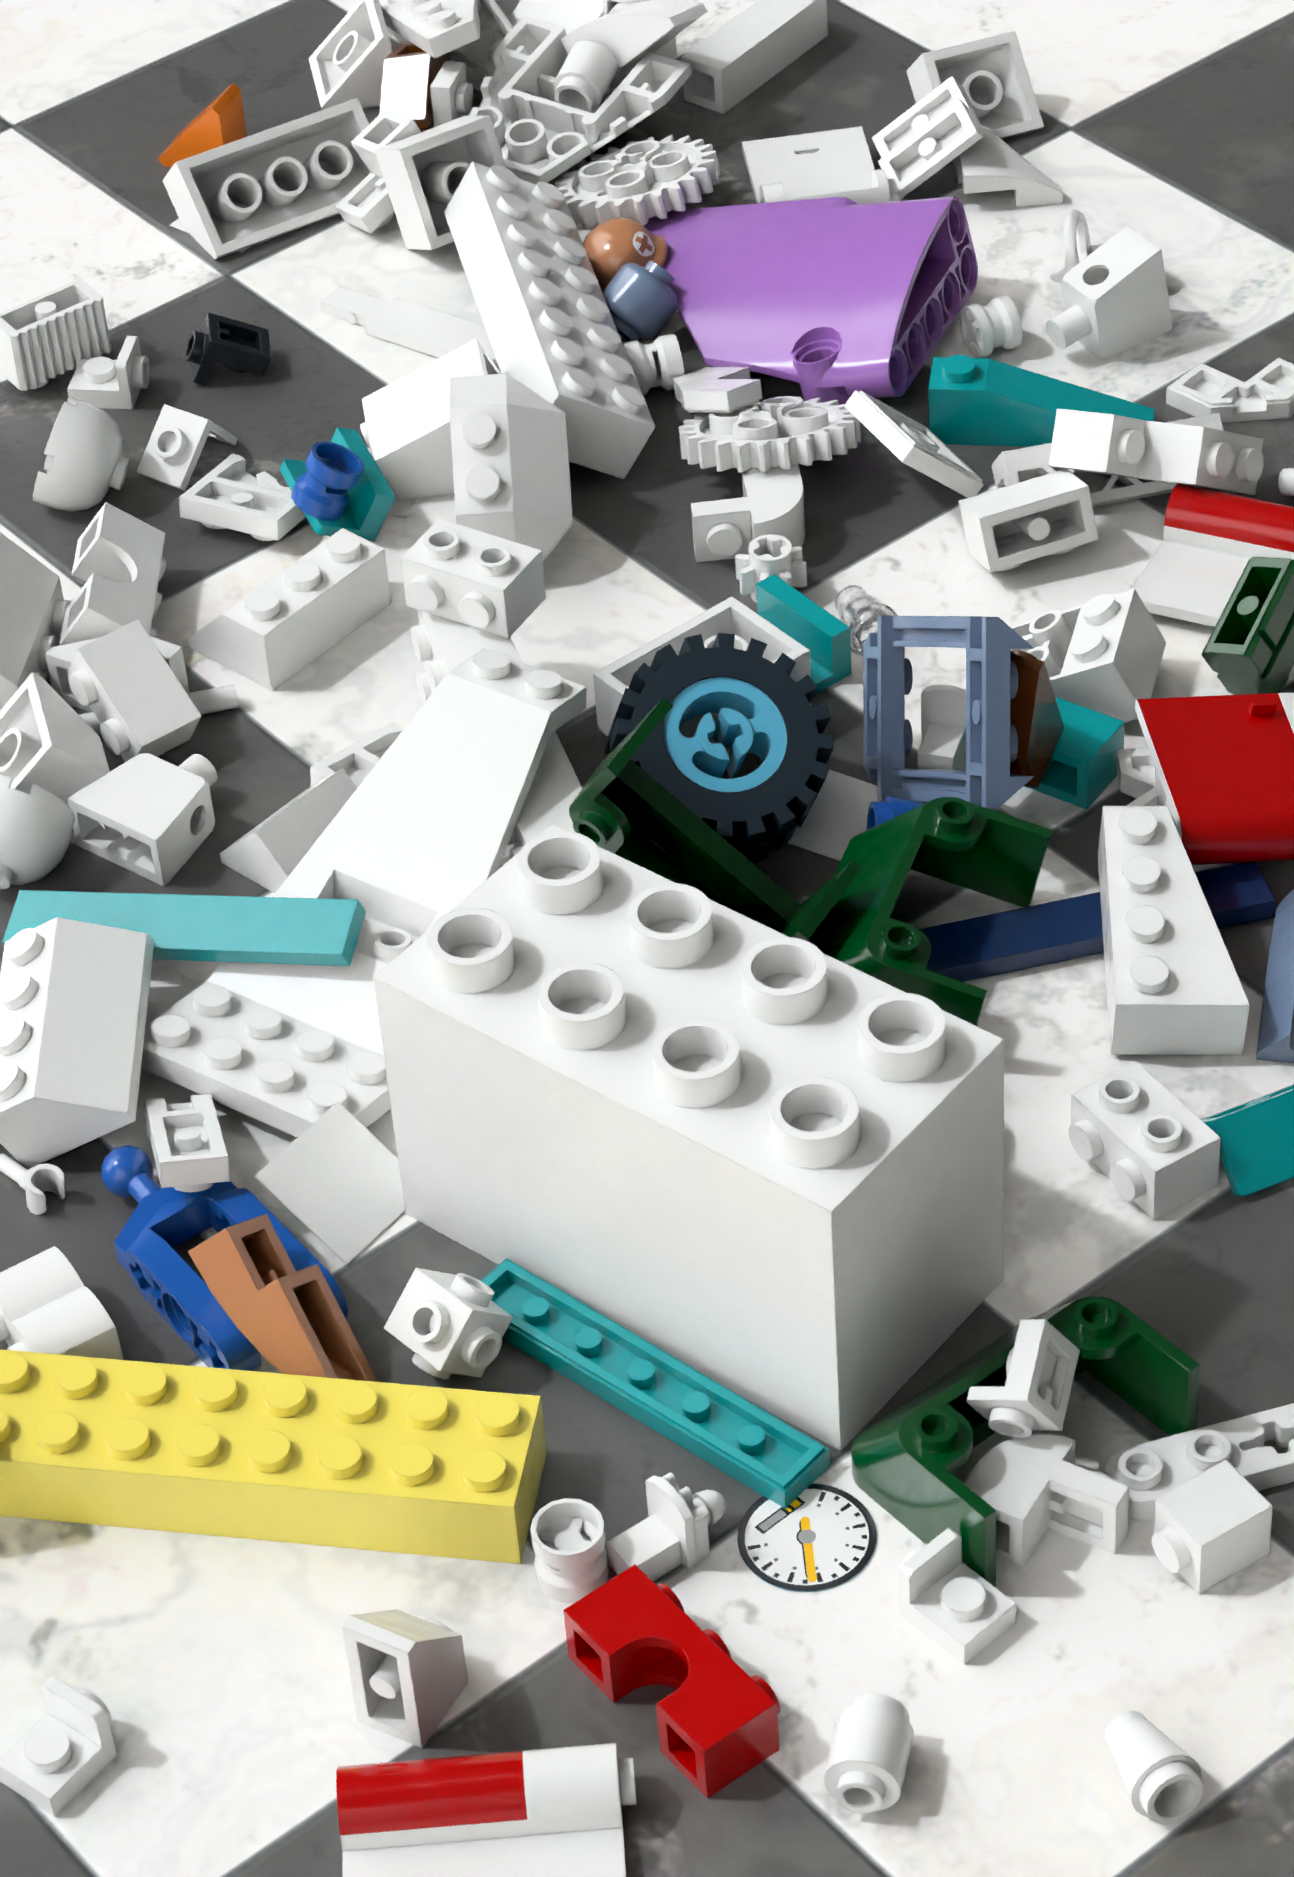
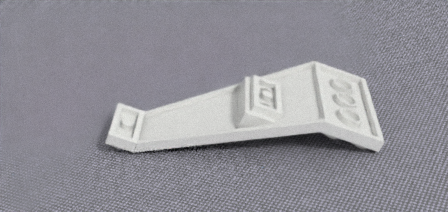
(410, 850)

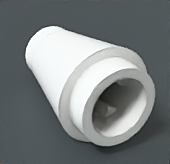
(1154, 1769)

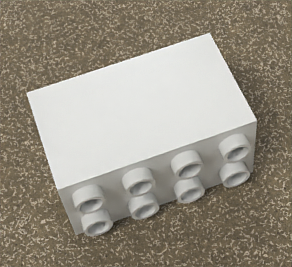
(698, 1129)

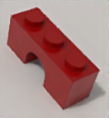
(639, 1636)

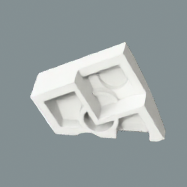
(997, 167)

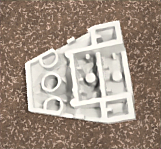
(548, 137)

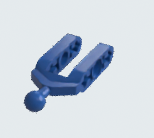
(160, 1274)

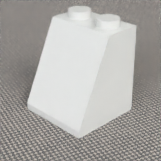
(411, 423)

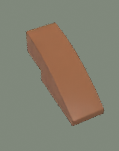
(279, 1310)

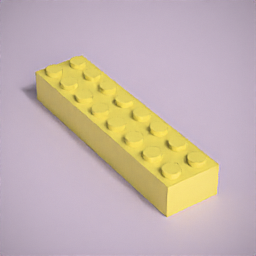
(269, 1456)

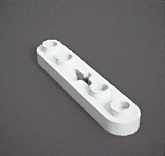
(1168, 1462)

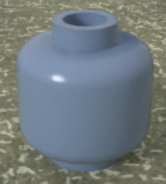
(641, 300)

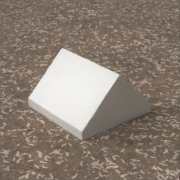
(353, 58)
(283, 839)

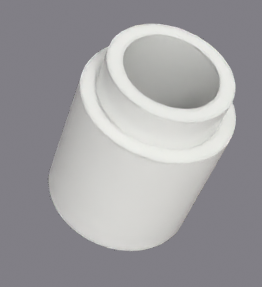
(585, 76)
(869, 1753)

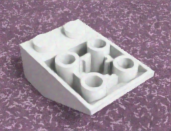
(1098, 652)

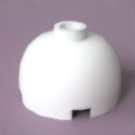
(81, 458)
(32, 833)

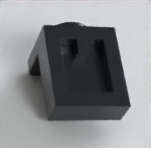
(230, 343)

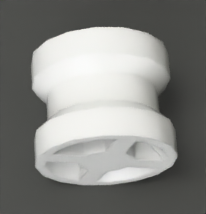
(991, 326)

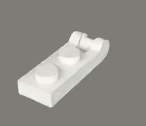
(187, 1143)

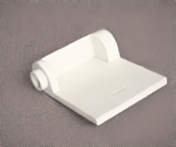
(817, 167)

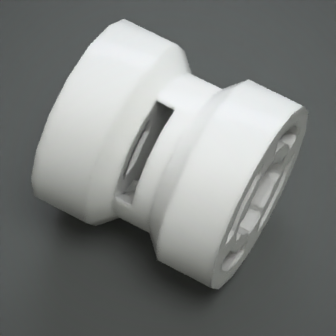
(655, 362)
(569, 1549)

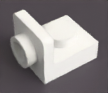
(451, 93)
(109, 381)
(1036, 1385)
(951, 1599)
(61, 1748)

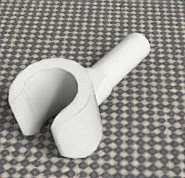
(35, 1182)

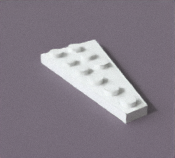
(434, 24)

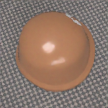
(619, 243)

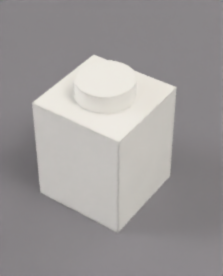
(1211, 1527)

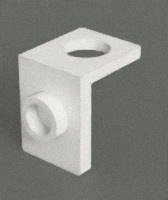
(177, 446)

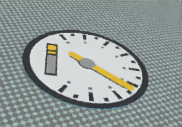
(811, 1543)

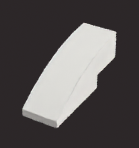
(637, 28)

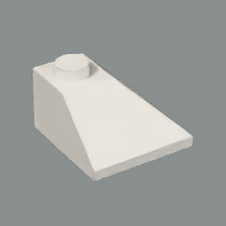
(992, 77)
(47, 742)

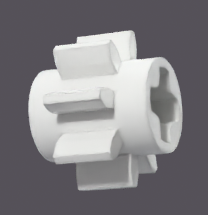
(770, 556)

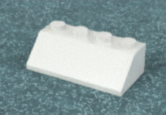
(269, 180)
(70, 1035)

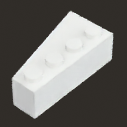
(1162, 949)

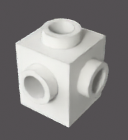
(449, 1323)

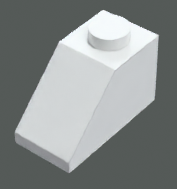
(403, 1672)

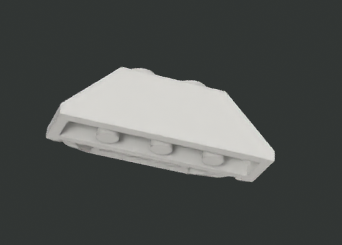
(509, 461)

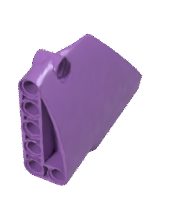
(822, 287)

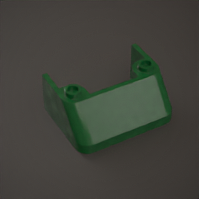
(650, 827)
(945, 841)
(912, 1451)

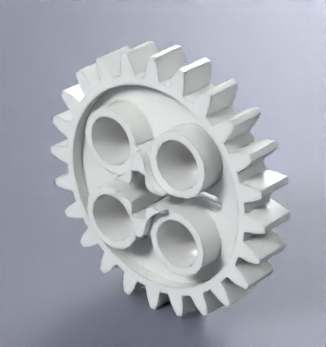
(640, 180)
(770, 435)

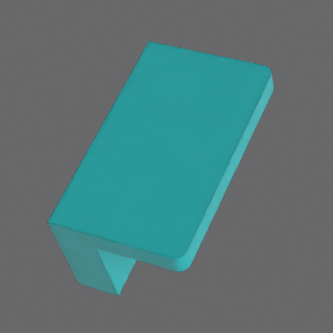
(367, 500)
(810, 626)
(1257, 1141)

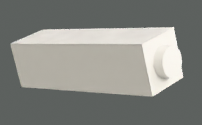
(752, 50)

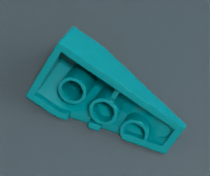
(1006, 405)

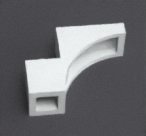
(1156, 451)

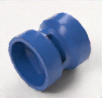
(326, 483)

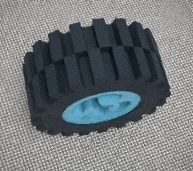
(758, 715)

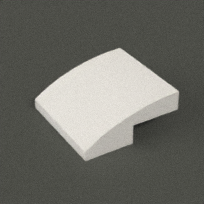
(928, 136)

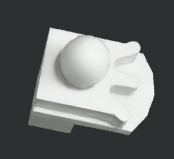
(942, 727)
(672, 1531)

